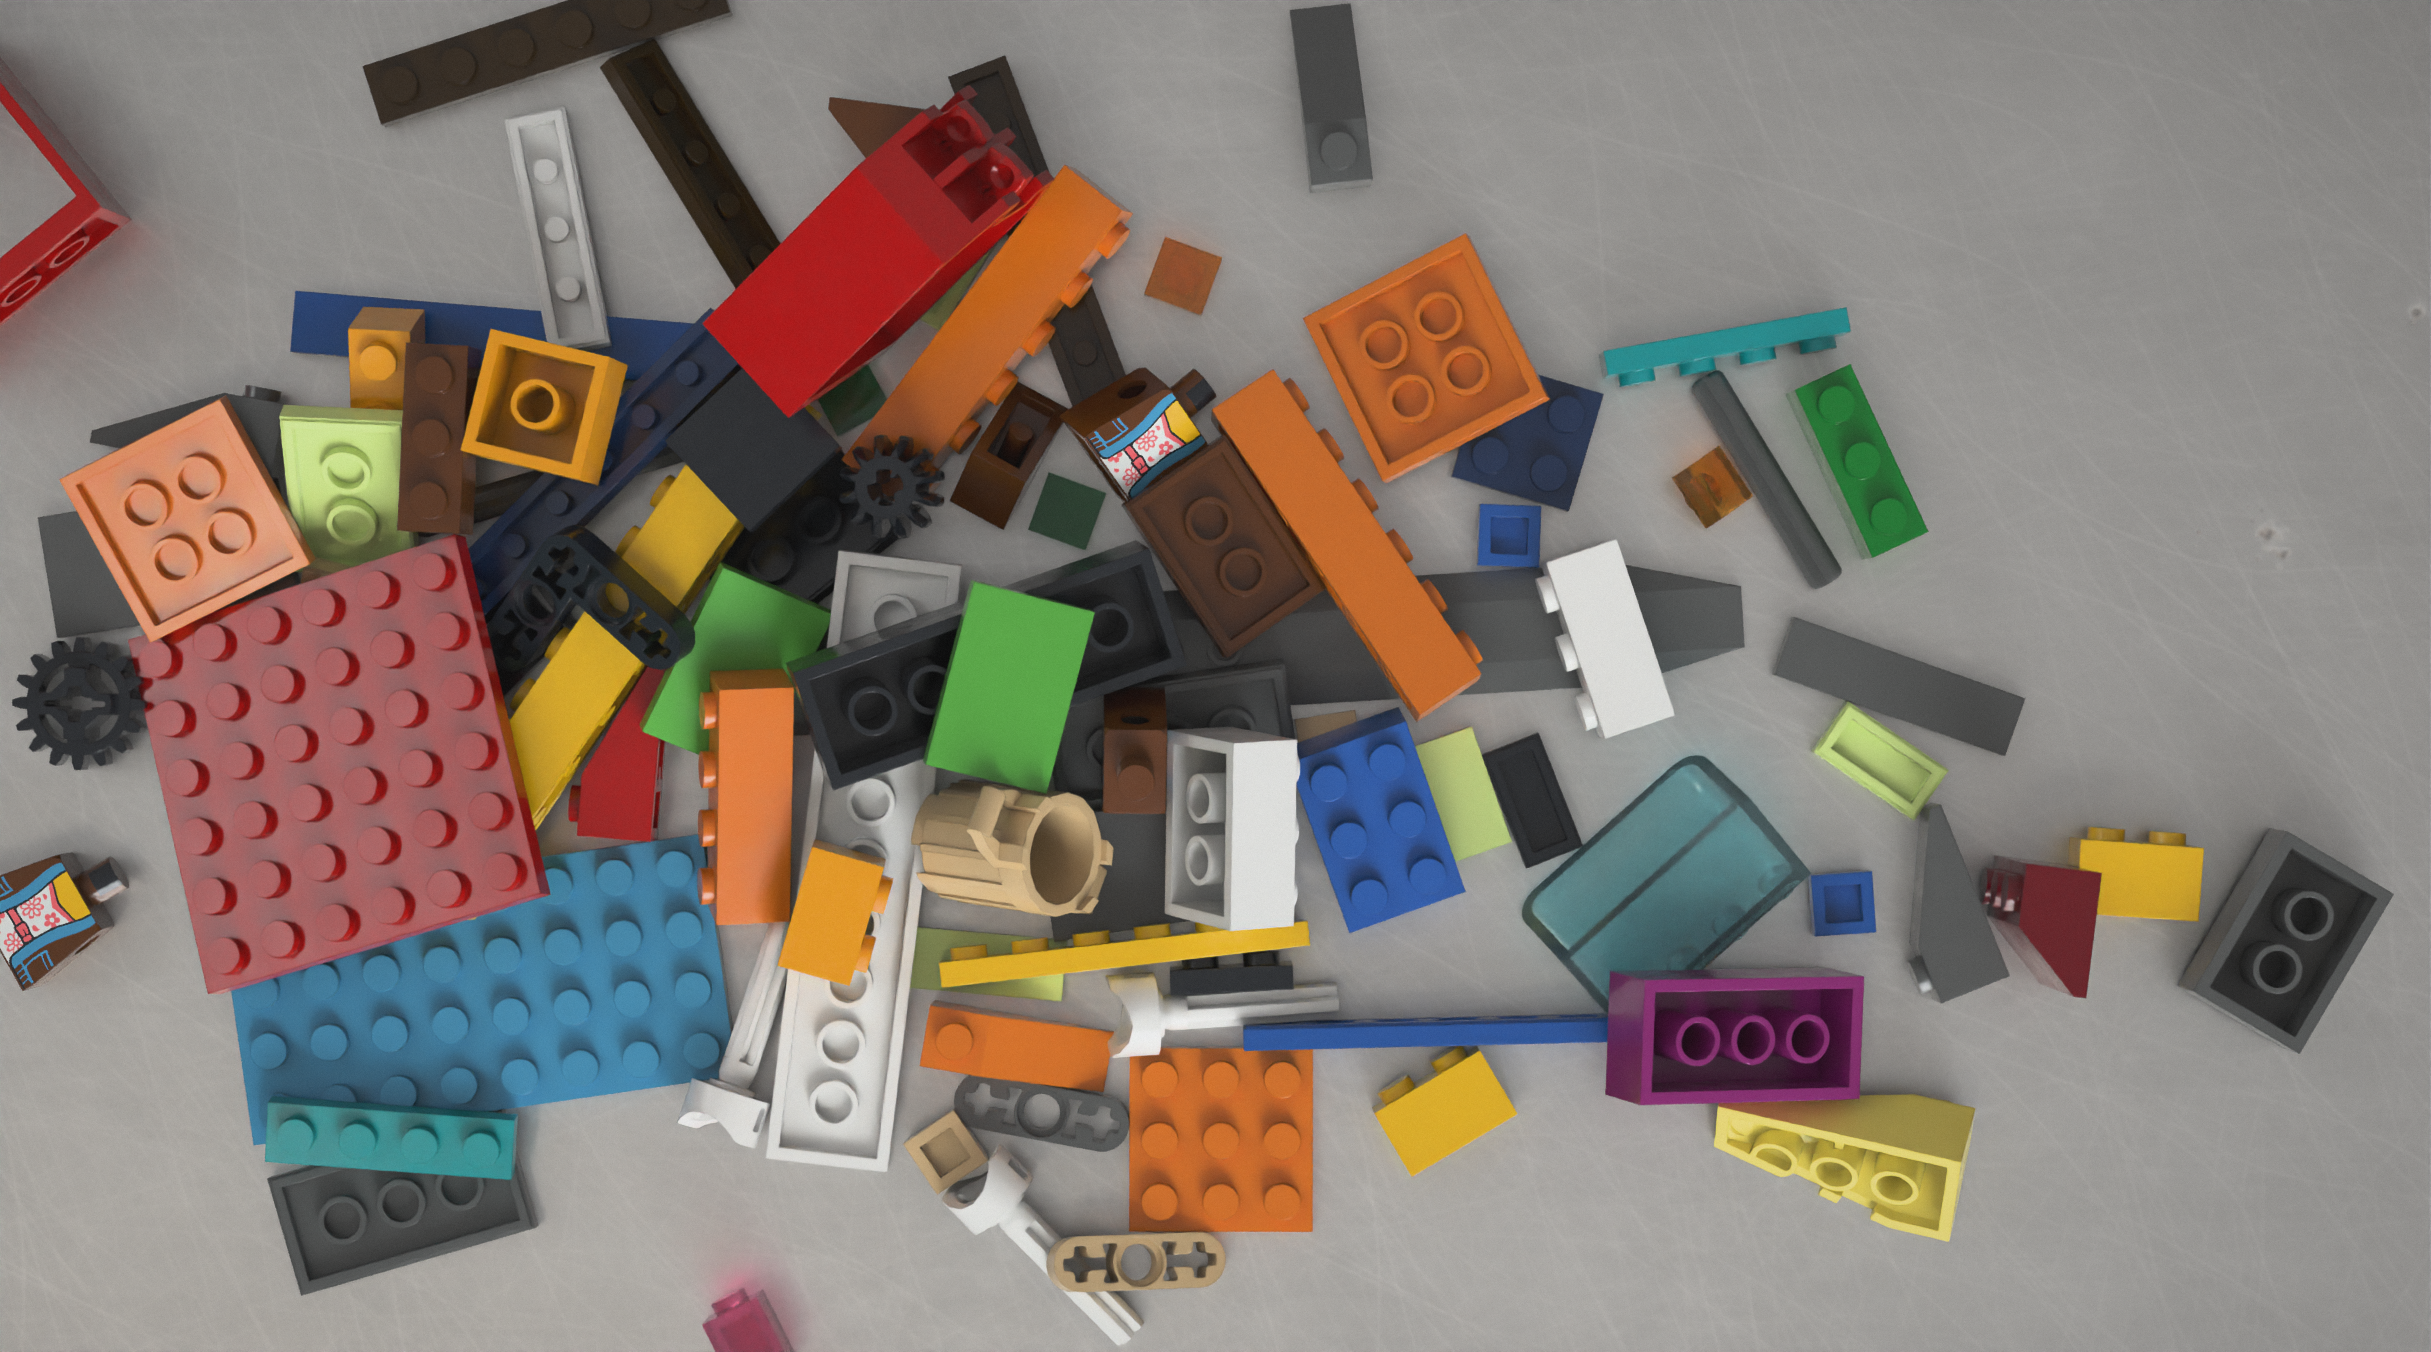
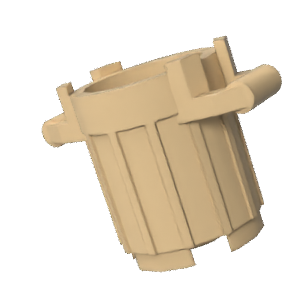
(1012, 848)

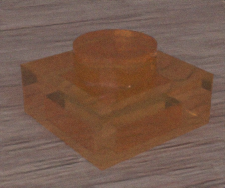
(1183, 276)
(1712, 487)

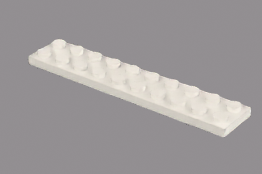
(836, 1039)

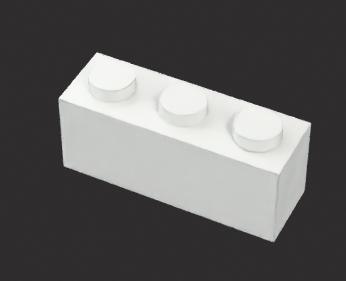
(1604, 640)

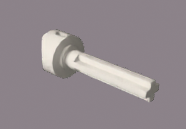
(1148, 1013)
(729, 1098)
(998, 1199)

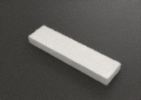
(558, 229)

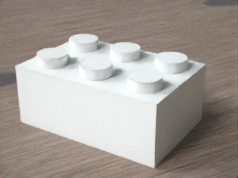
(1231, 828)

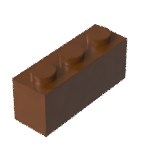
(434, 472)

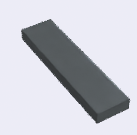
(1898, 686)

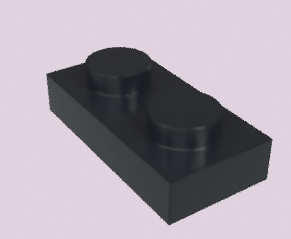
(1257, 973)

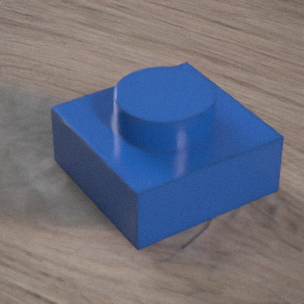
(1508, 535)
(1842, 903)

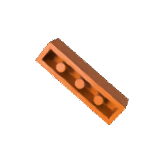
(747, 796)

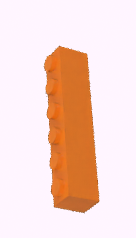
(1001, 322)
(1347, 545)

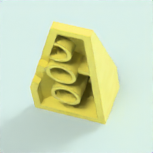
(1879, 1150)

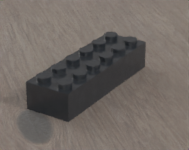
(879, 693)

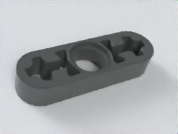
(1084, 1133)

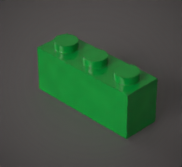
(1856, 462)

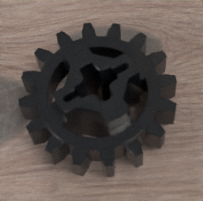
(84, 680)

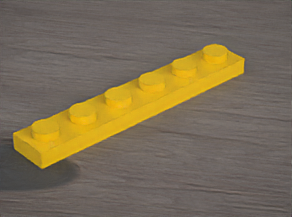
(1097, 952)

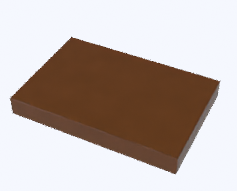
(1223, 546)

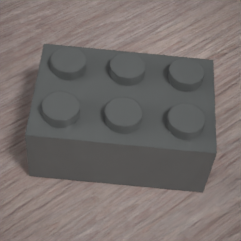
(2285, 940)

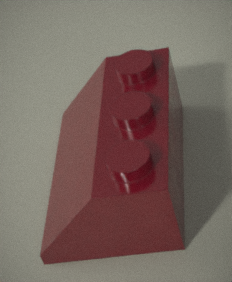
(2045, 917)

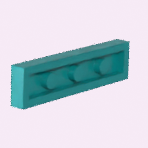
(1750, 342)
(391, 1138)

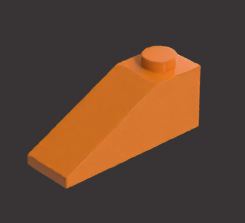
(1015, 1047)

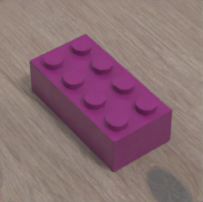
(1734, 1035)

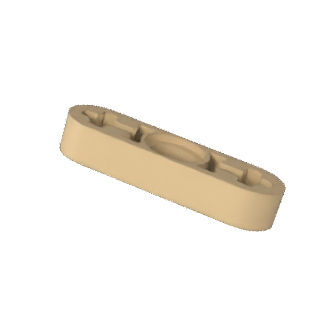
(1178, 1276)

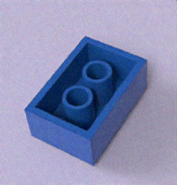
(1375, 820)

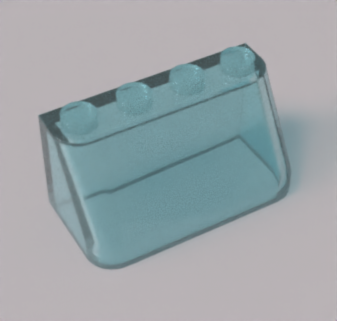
(1664, 881)

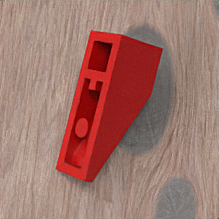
(625, 775)

